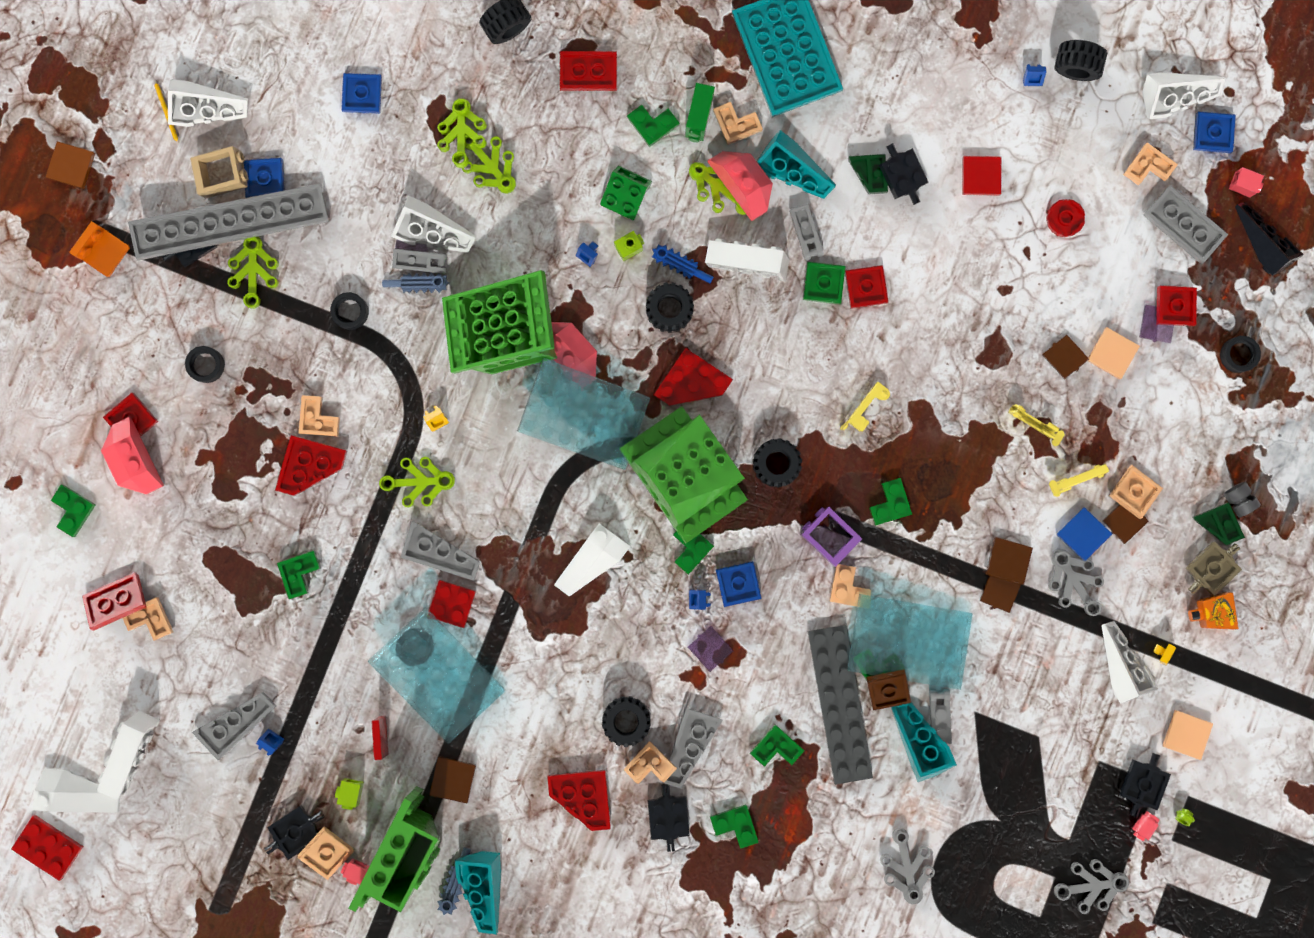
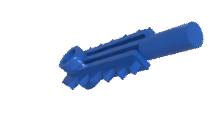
(679, 263)

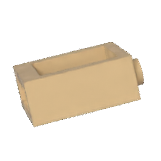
(202, 177)

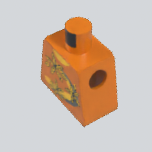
(1216, 612)

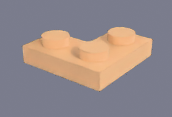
(734, 128)
(1149, 160)
(311, 420)
(842, 587)
(153, 617)
(648, 760)

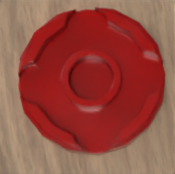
(1065, 218)

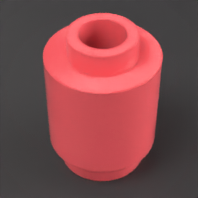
(1145, 826)

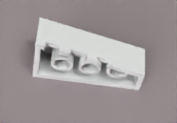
(747, 258)
(126, 754)

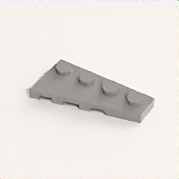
(431, 550)
(227, 730)
(692, 738)

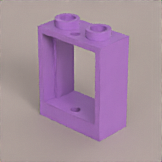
(844, 550)

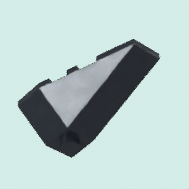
(1270, 248)

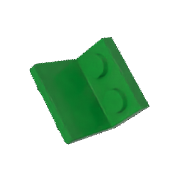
(625, 192)

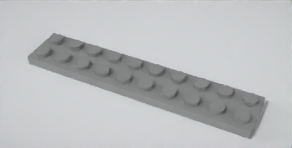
(228, 221)

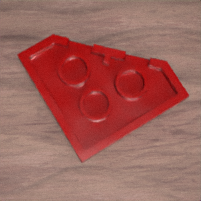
(692, 381)
(307, 465)
(583, 797)

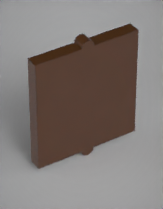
(1065, 357)
(1124, 523)
(1000, 593)

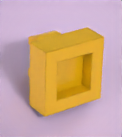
(435, 419)
(1165, 653)

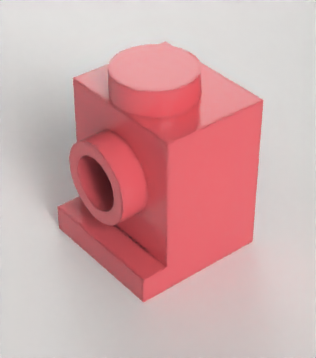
(354, 871)

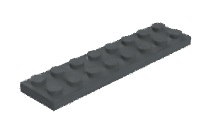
(840, 705)

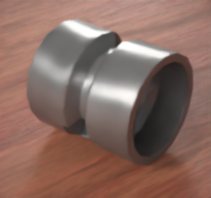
(1242, 499)

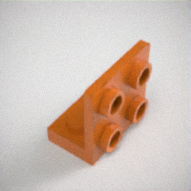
(100, 249)

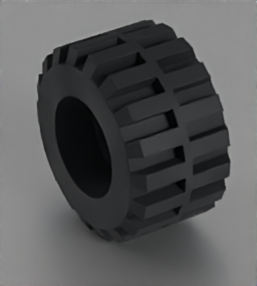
(505, 20)
(1080, 60)
(669, 291)
(789, 451)
(626, 738)

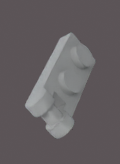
(806, 231)
(418, 260)
(940, 714)

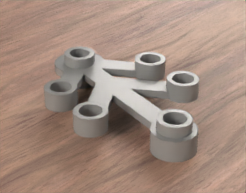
(1074, 579)
(908, 869)
(1095, 886)

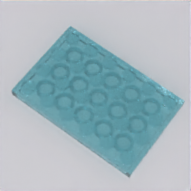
(582, 413)
(911, 637)
(436, 675)

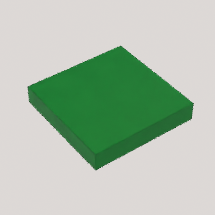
(824, 283)

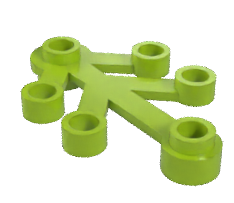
(461, 131)
(491, 167)
(716, 186)
(252, 268)
(420, 481)

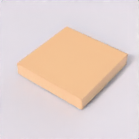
(1113, 353)
(1136, 492)
(1187, 734)
(325, 853)

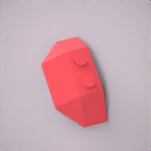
(744, 181)
(573, 348)
(130, 459)

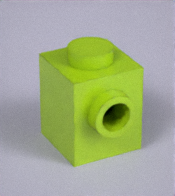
(629, 245)
(349, 793)

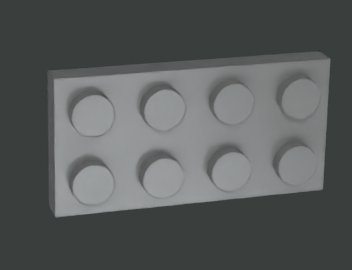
(1185, 224)

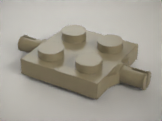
(1213, 568)

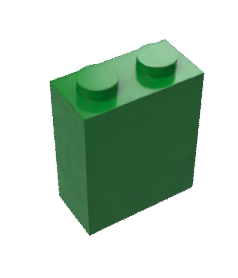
(699, 112)

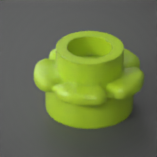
(1184, 817)

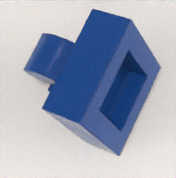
(1034, 75)
(587, 253)
(697, 599)
(269, 741)

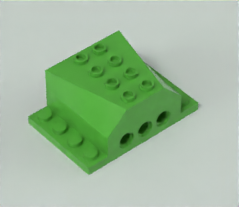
(499, 325)
(686, 472)
(402, 857)

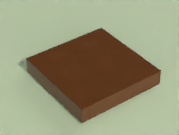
(1009, 560)
(888, 689)
(452, 780)

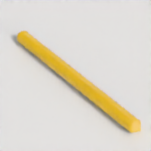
(165, 109)

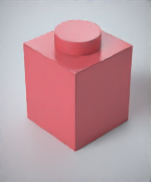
(1246, 182)

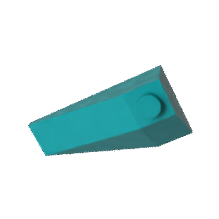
(791, 164)
(923, 746)
(481, 884)

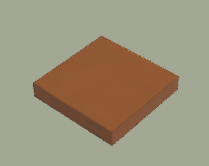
(70, 165)

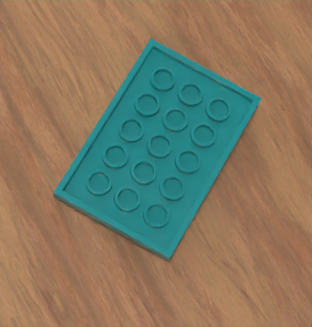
(787, 53)

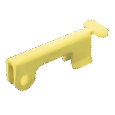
(856, 420)
(1046, 429)
(1066, 484)

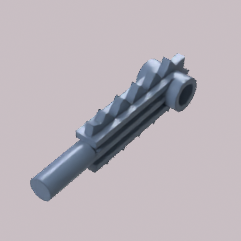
(416, 283)
(452, 889)

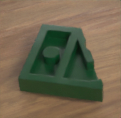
(869, 172)
(1221, 523)

